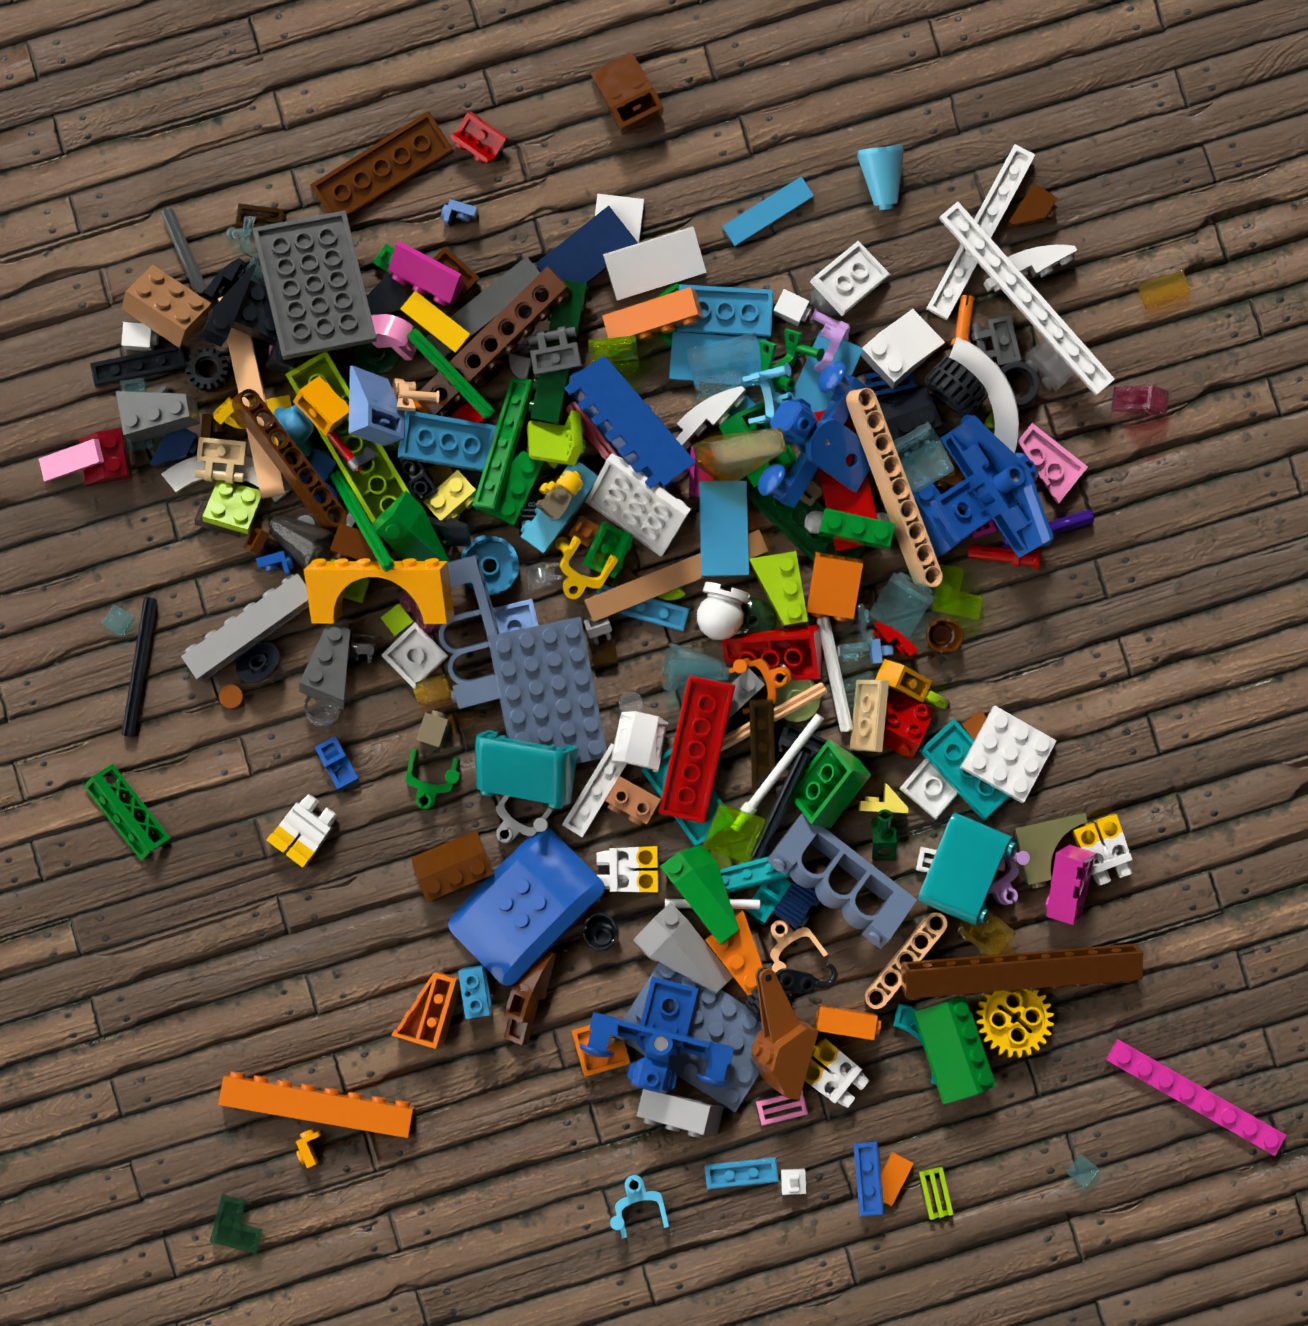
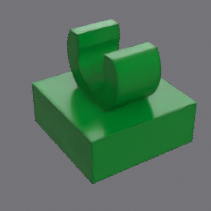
(384, 258)

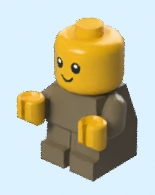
(559, 494)

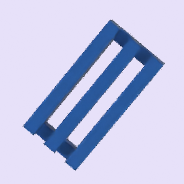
(868, 377)

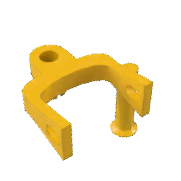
(574, 578)

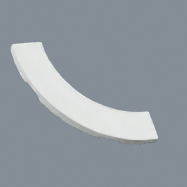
(997, 387)
(183, 474)

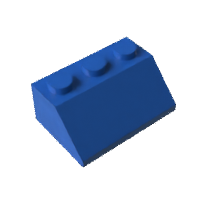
(936, 530)

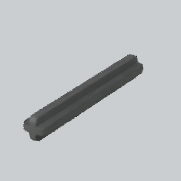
(183, 251)

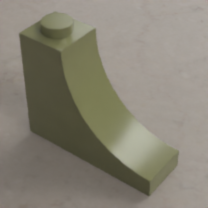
(1040, 843)

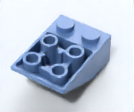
(373, 408)

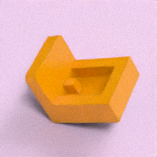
(306, 1152)

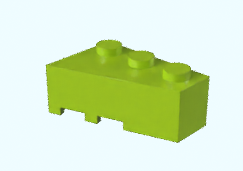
(783, 586)

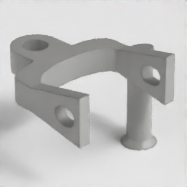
(514, 826)

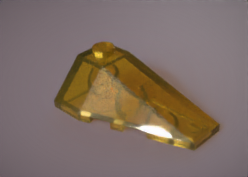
(738, 454)

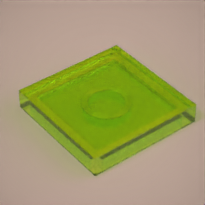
(733, 833)

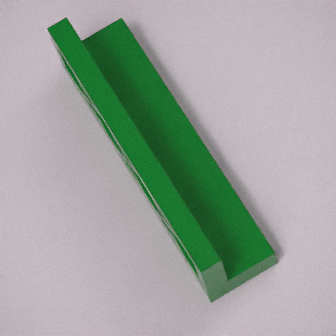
(122, 814)

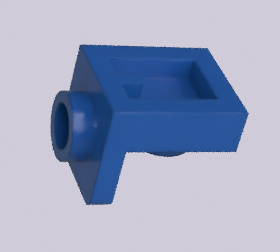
(272, 561)

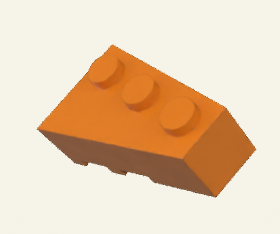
(431, 1012)

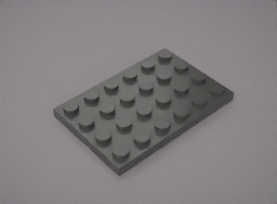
(314, 285)

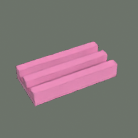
(779, 1108)

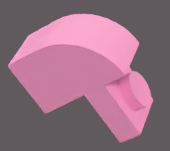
(393, 333)

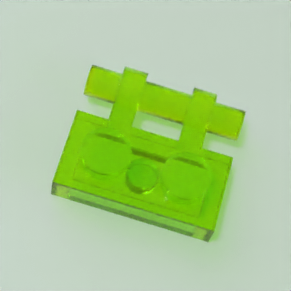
(616, 349)

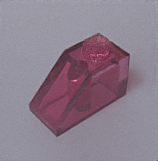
(1140, 400)

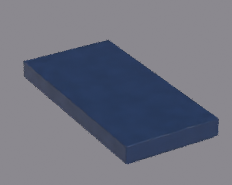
(581, 254)

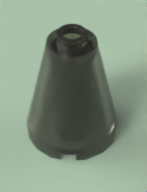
(302, 539)

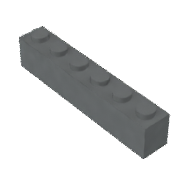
(488, 304)

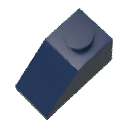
(175, 448)

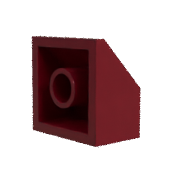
(115, 456)

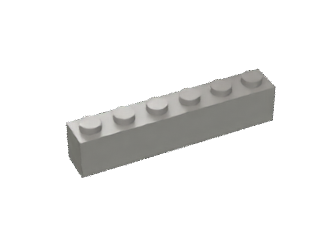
(247, 629)

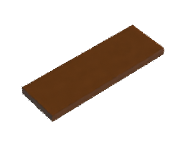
(383, 166)

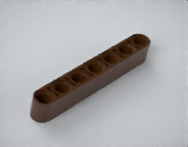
(278, 454)

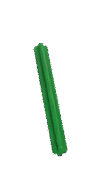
(362, 521)

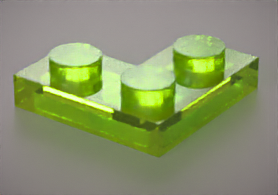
(949, 598)

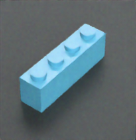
(542, 531)

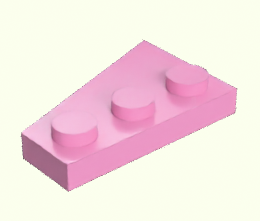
(1053, 462)

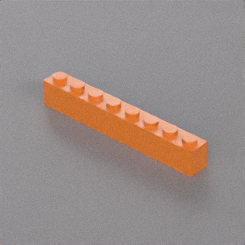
(316, 1105)

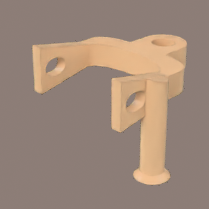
(407, 392)
(787, 938)

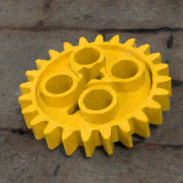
(1001, 1036)

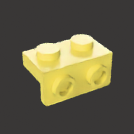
(452, 498)

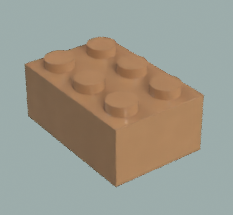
(165, 306)

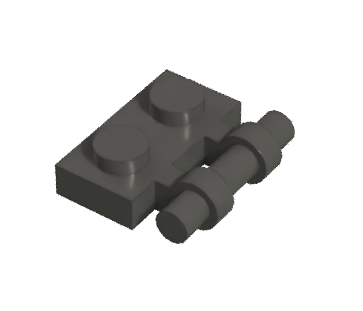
(1002, 338)
(554, 358)

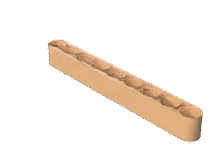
(248, 377)
(885, 480)

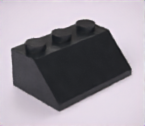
(908, 411)

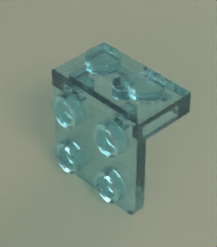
(923, 457)
(901, 604)
(852, 651)

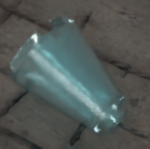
(682, 661)

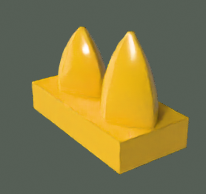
(226, 414)

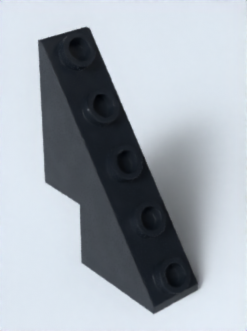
(387, 298)

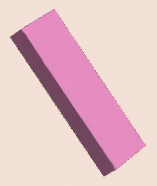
(71, 460)

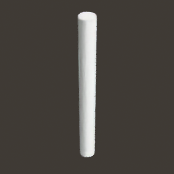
(736, 903)

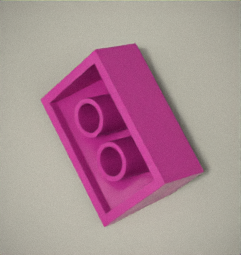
(425, 275)

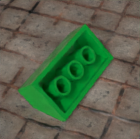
(954, 1049)

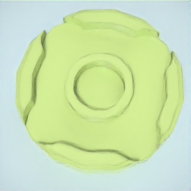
(792, 689)

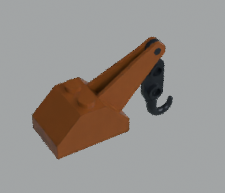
(785, 1042)

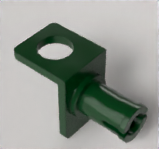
(884, 835)

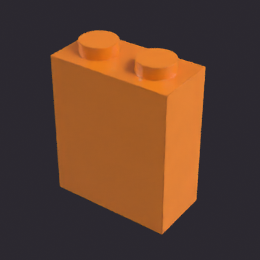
(834, 586)
(847, 1022)

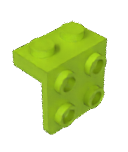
(557, 442)

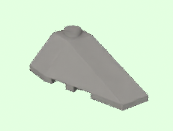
(679, 946)

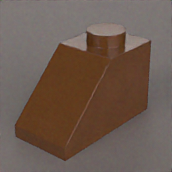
(1034, 208)

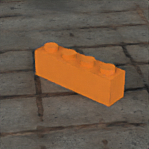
(655, 315)

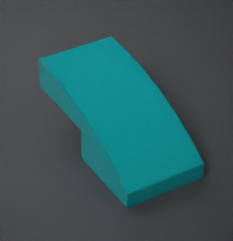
(770, 896)

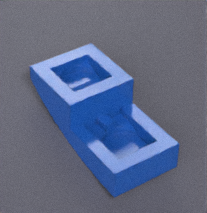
(337, 763)

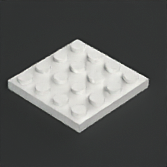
(630, 504)

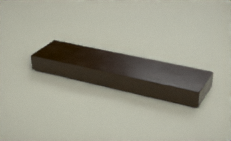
(762, 742)

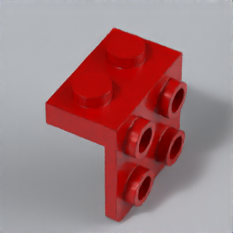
(905, 723)

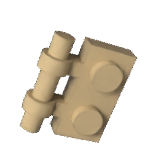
(221, 452)

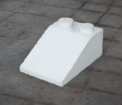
(901, 348)

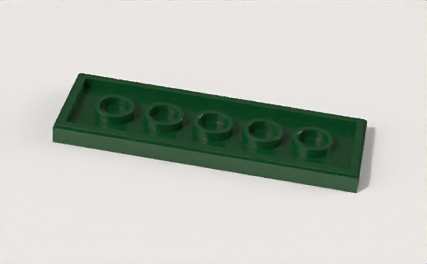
(791, 523)

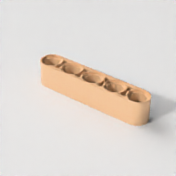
(907, 948)

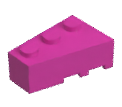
(1070, 884)

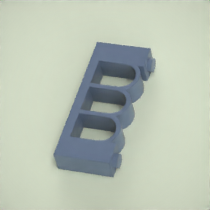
(484, 688)
(896, 902)

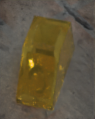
(433, 690)

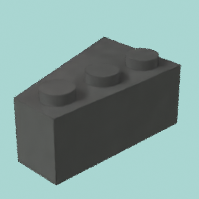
(327, 667)

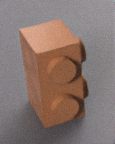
(632, 800)

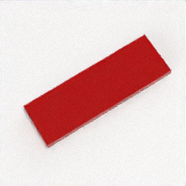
(842, 499)
(696, 749)

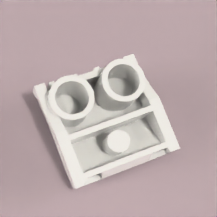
(639, 740)

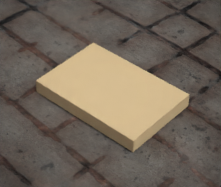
(869, 715)

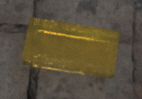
(1164, 289)

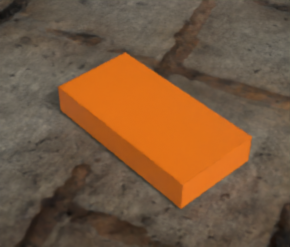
(894, 1176)

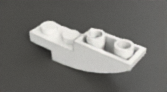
(1037, 261)
(713, 410)

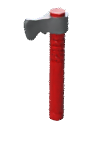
(354, 462)

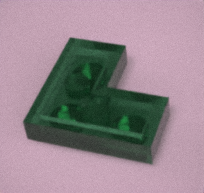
(229, 1229)

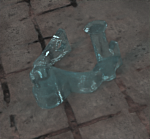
(244, 233)

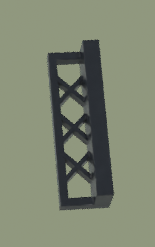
(812, 746)

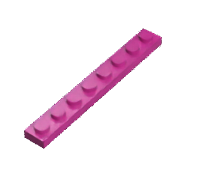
(1196, 1097)

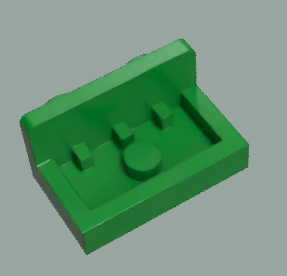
(606, 542)

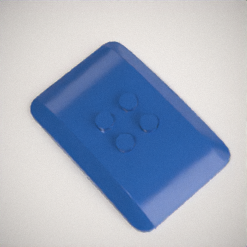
(526, 906)

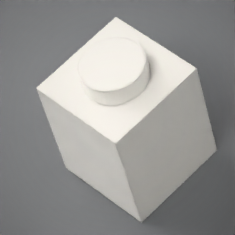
(791, 308)
(138, 337)

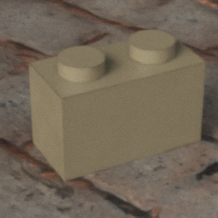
(434, 729)

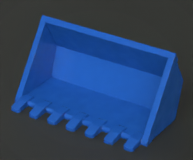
(629, 424)

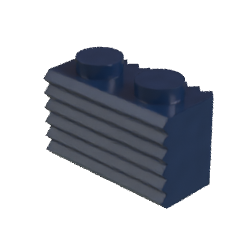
(796, 904)

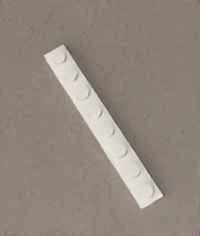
(988, 219)

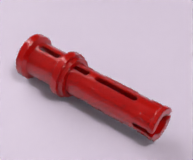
(1004, 555)

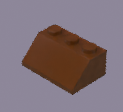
(452, 866)

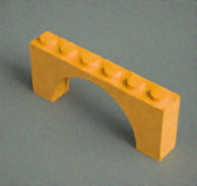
(424, 580)

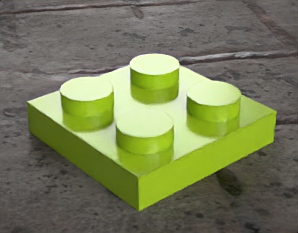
(232, 506)

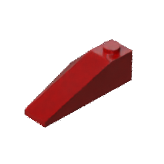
(792, 647)

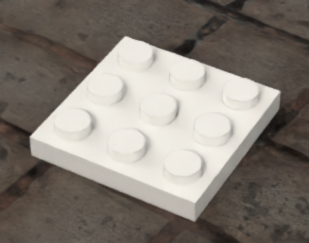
(1008, 754)

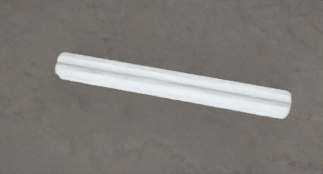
(834, 674)

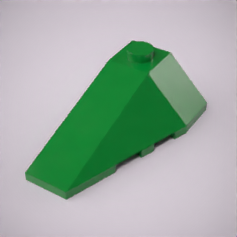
(409, 530)
(702, 886)

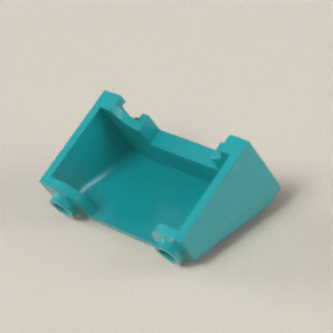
(524, 769)
(965, 869)

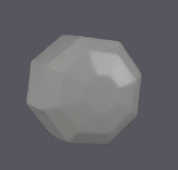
(813, 521)

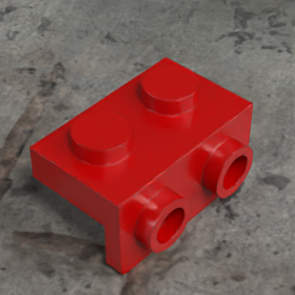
(479, 138)

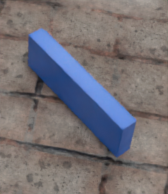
(869, 1179)

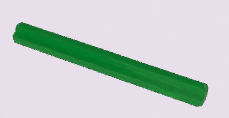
(450, 373)

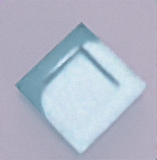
(118, 620)
(1082, 1170)

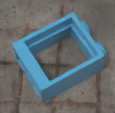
(476, 982)

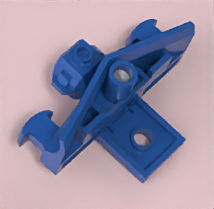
(996, 487)

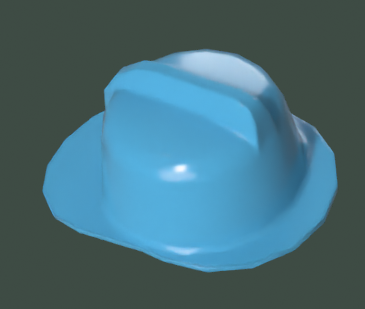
(297, 426)

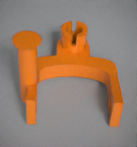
(770, 676)

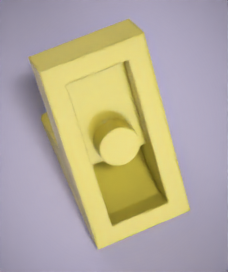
(890, 802)

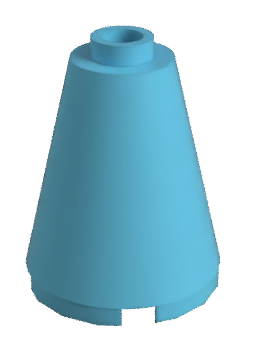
(882, 173)

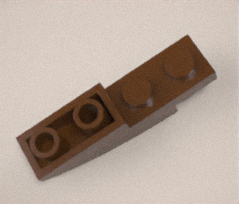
(525, 999)

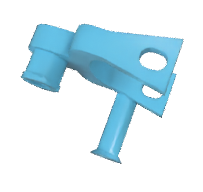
(771, 398)
(633, 1196)

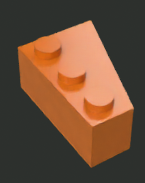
(739, 955)

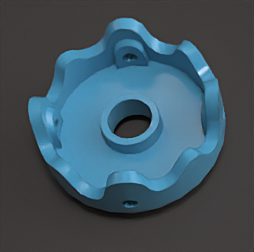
(505, 557)

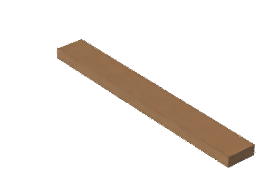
(658, 583)

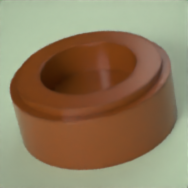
(231, 696)

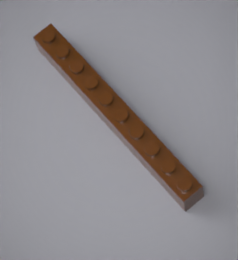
(1021, 971)

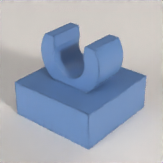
(878, 651)

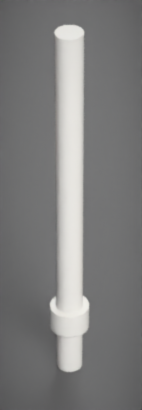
(750, 806)

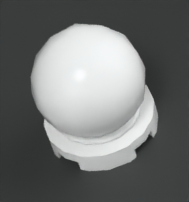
(721, 612)

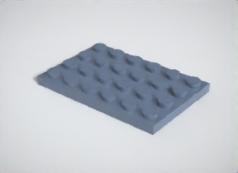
(548, 687)
(714, 1019)

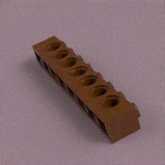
(496, 330)

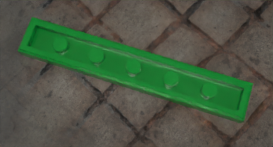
(503, 444)

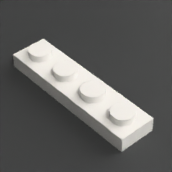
(594, 794)

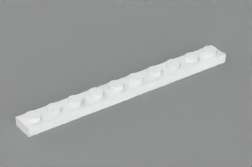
(1026, 298)

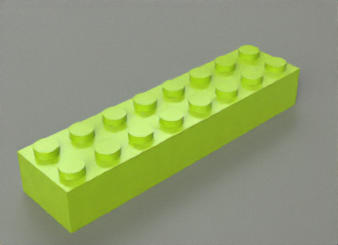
(378, 481)

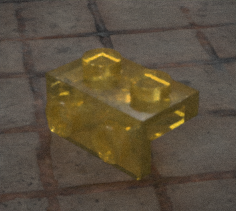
(990, 936)

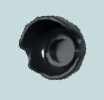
(601, 932)

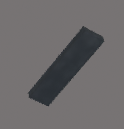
(138, 365)

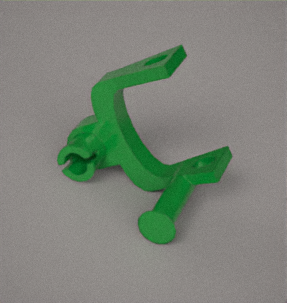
(792, 347)
(428, 789)

